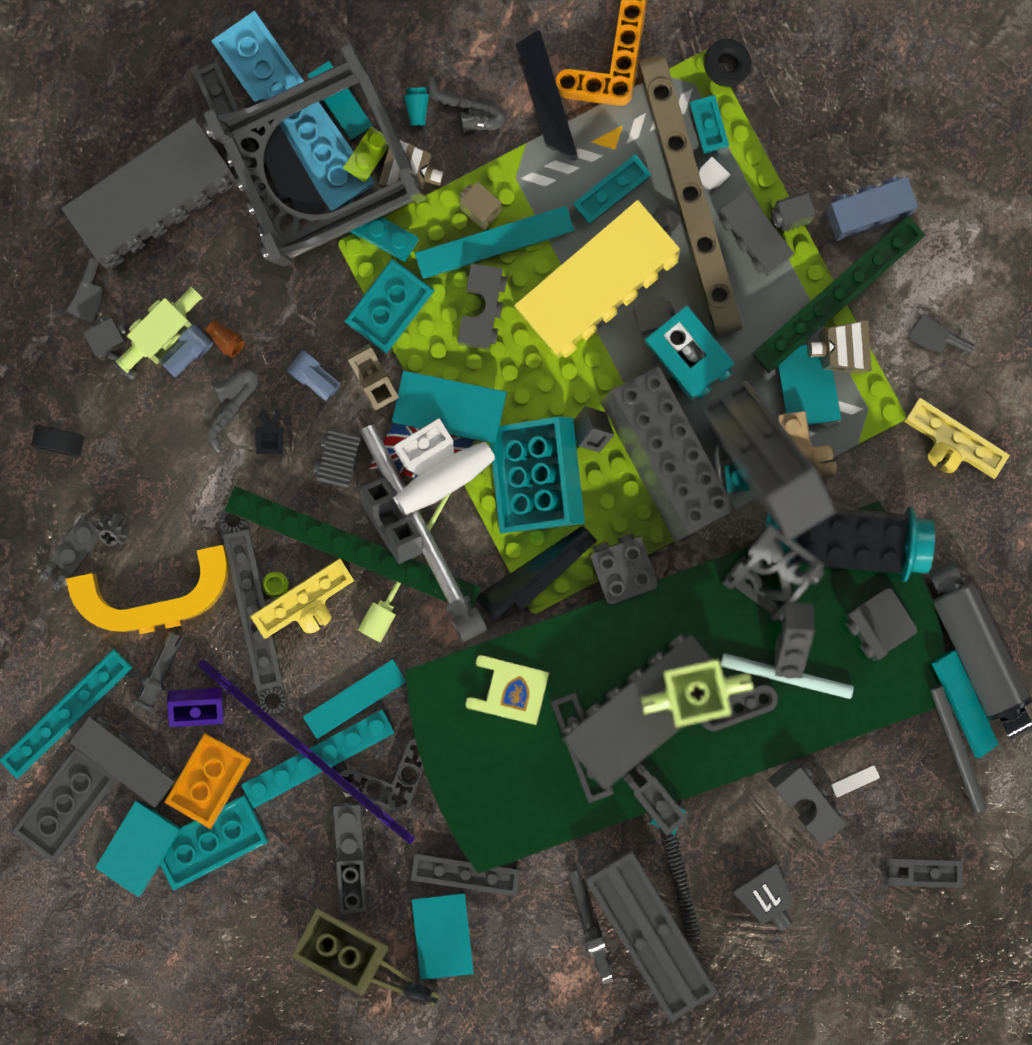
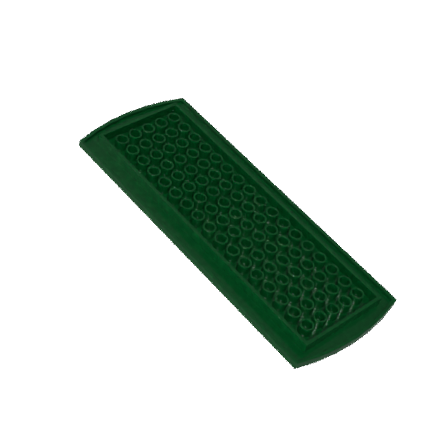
(514, 784)

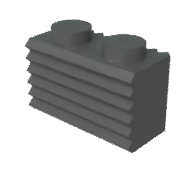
(792, 212)
(338, 458)

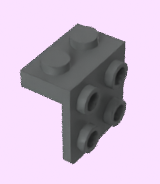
(623, 568)
(880, 624)

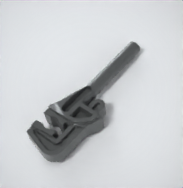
(593, 935)

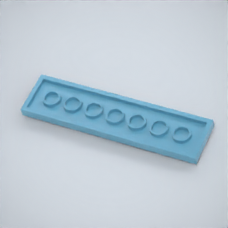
(312, 134)

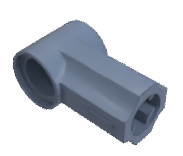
(190, 346)
(309, 372)

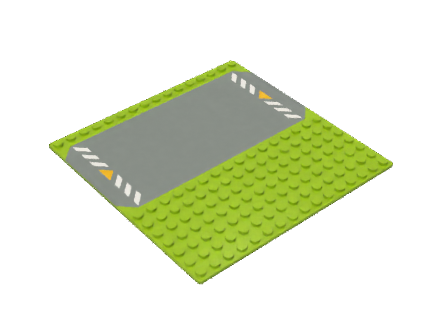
(544, 387)

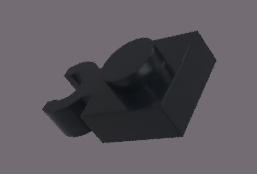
(269, 438)

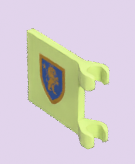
(513, 691)

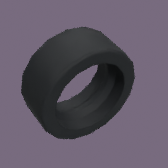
(57, 441)

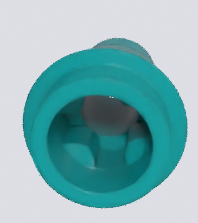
(416, 104)

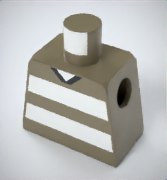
(420, 162)
(843, 348)

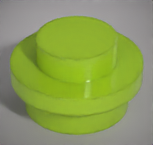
(275, 584)

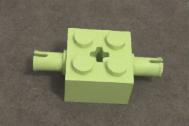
(158, 330)
(712, 703)

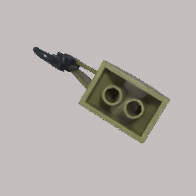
(352, 958)

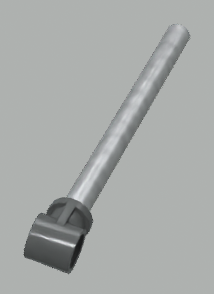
(465, 619)

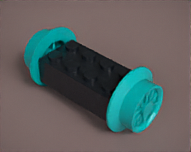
(869, 541)

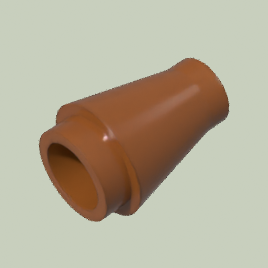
(226, 339)

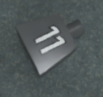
(767, 896)

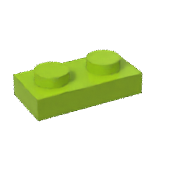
(367, 154)

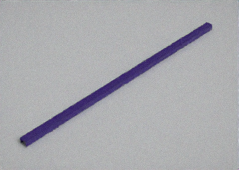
(306, 752)

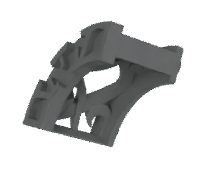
(745, 579)

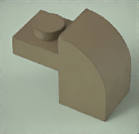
(372, 377)

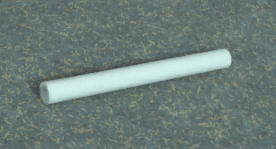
(768, 671)

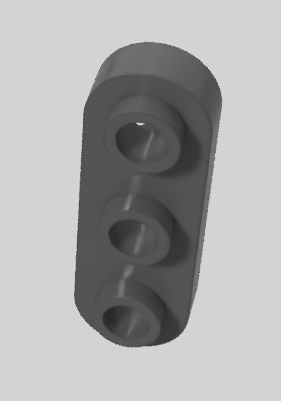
(750, 705)

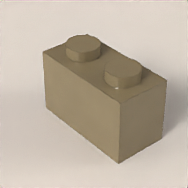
(480, 205)

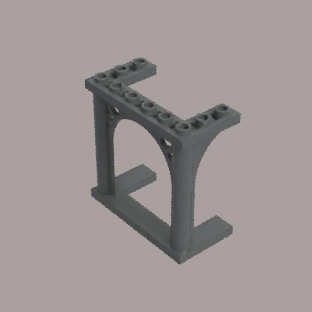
(236, 126)

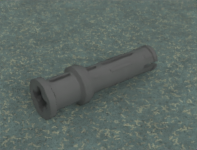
(153, 682)

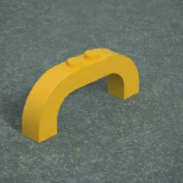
(213, 578)

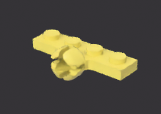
(955, 441)
(304, 602)

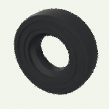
(738, 52)

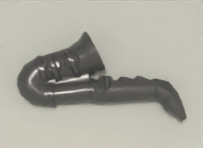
(480, 114)
(237, 390)

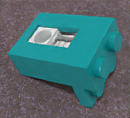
(713, 366)

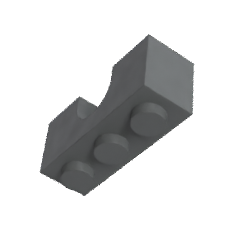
(651, 317)
(480, 330)
(397, 532)
(794, 643)
(820, 817)

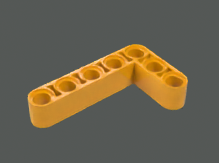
(617, 76)

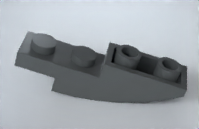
(350, 857)

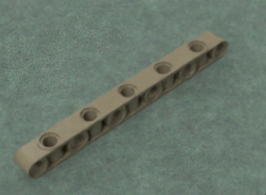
(694, 213)

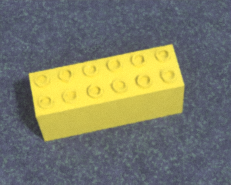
(599, 280)

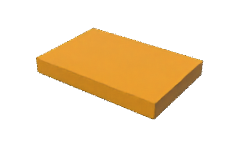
(207, 780)

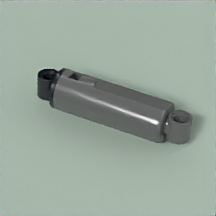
(982, 651)

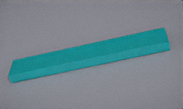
(494, 242)
(65, 714)

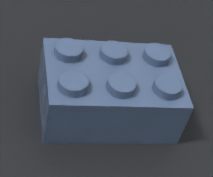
(871, 207)

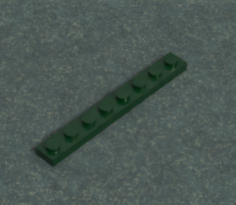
(838, 294)

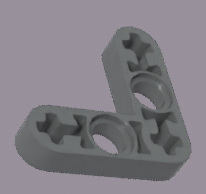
(390, 789)

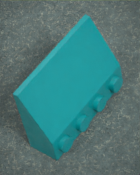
(537, 475)

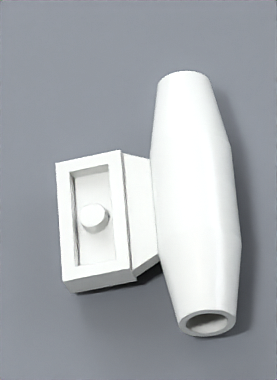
(437, 467)

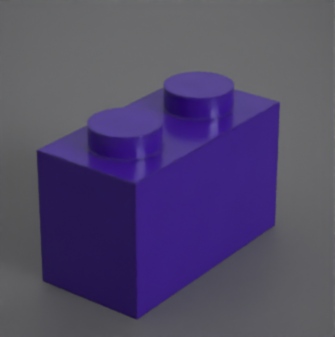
(195, 707)

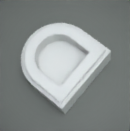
(713, 174)

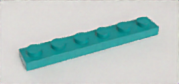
(330, 751)

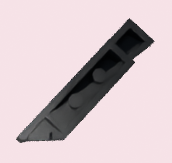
(545, 95)
(289, 174)
(536, 575)

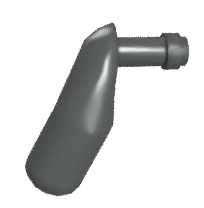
(132, 374)

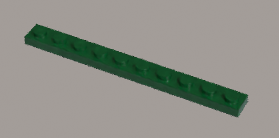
(340, 544)

